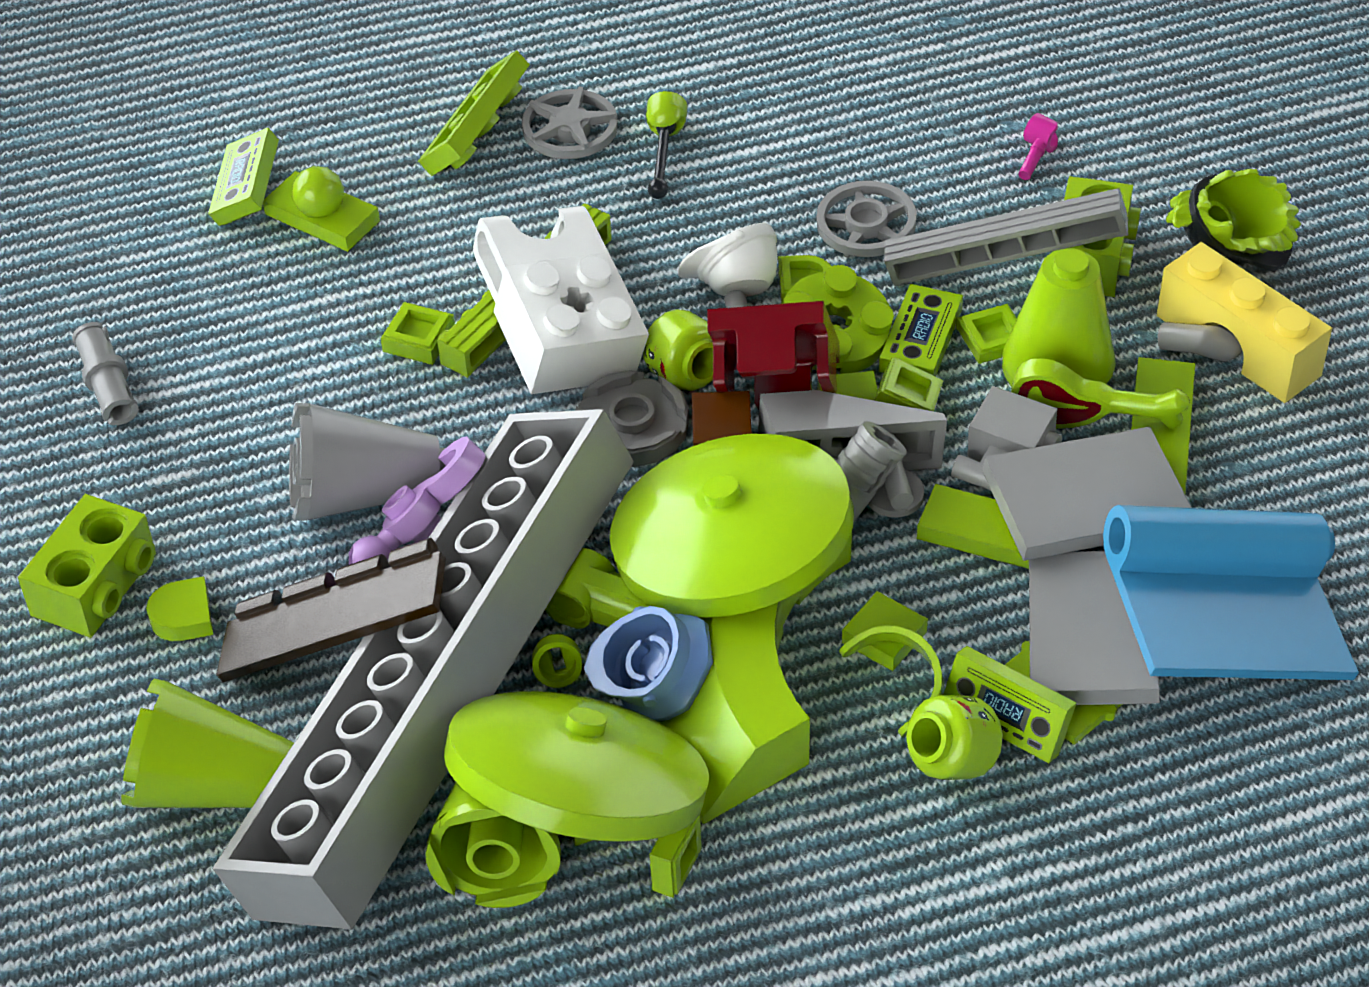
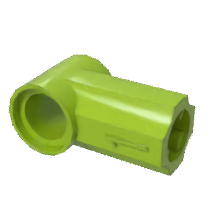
(592, 593)

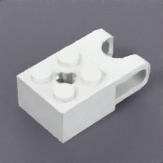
(560, 301)

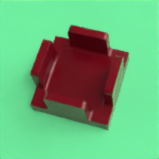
(774, 346)

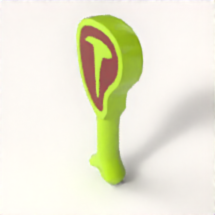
(1086, 401)

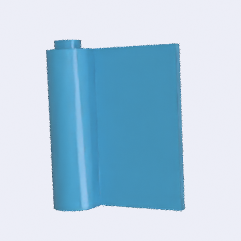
(1227, 592)

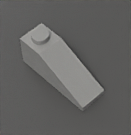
(833, 418)

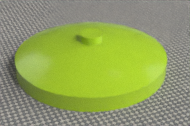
(732, 525)
(576, 766)

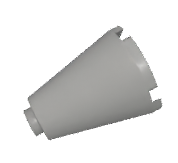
(353, 461)

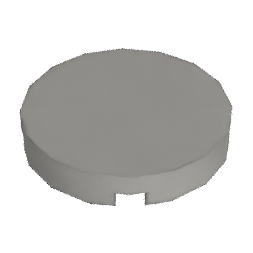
(644, 411)

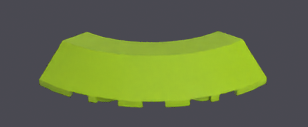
(745, 712)

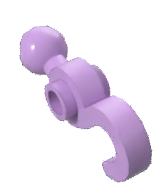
(414, 512)

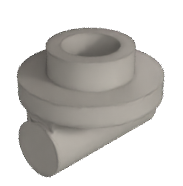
(899, 494)

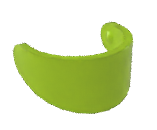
(903, 636)

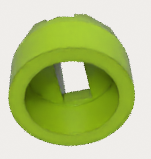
(543, 663)

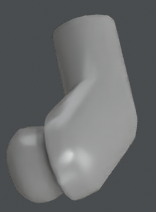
(1203, 340)

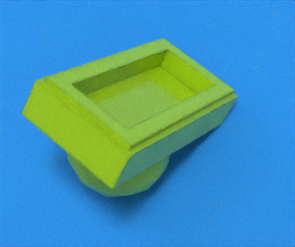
(320, 207)

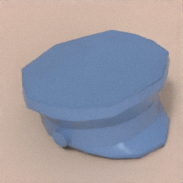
(652, 661)

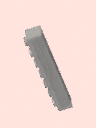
(1006, 237)

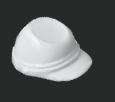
(736, 261)

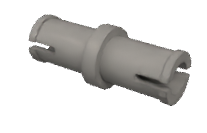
(105, 373)

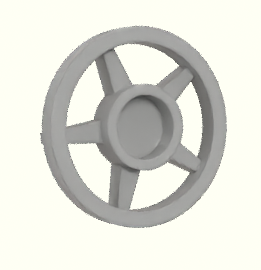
(569, 123)
(864, 217)

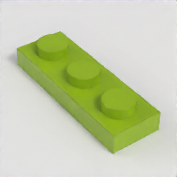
(475, 115)

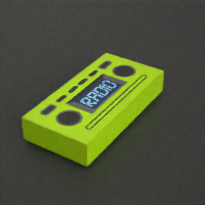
(243, 177)
(922, 328)
(1028, 711)

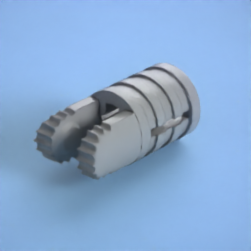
(868, 461)

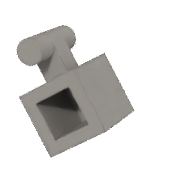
(1004, 425)

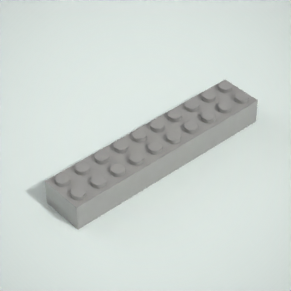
(381, 732)

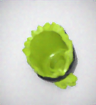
(1239, 217)

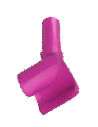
(1041, 134)

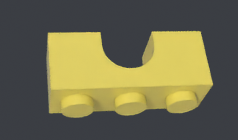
(1279, 339)

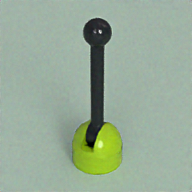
(666, 117)

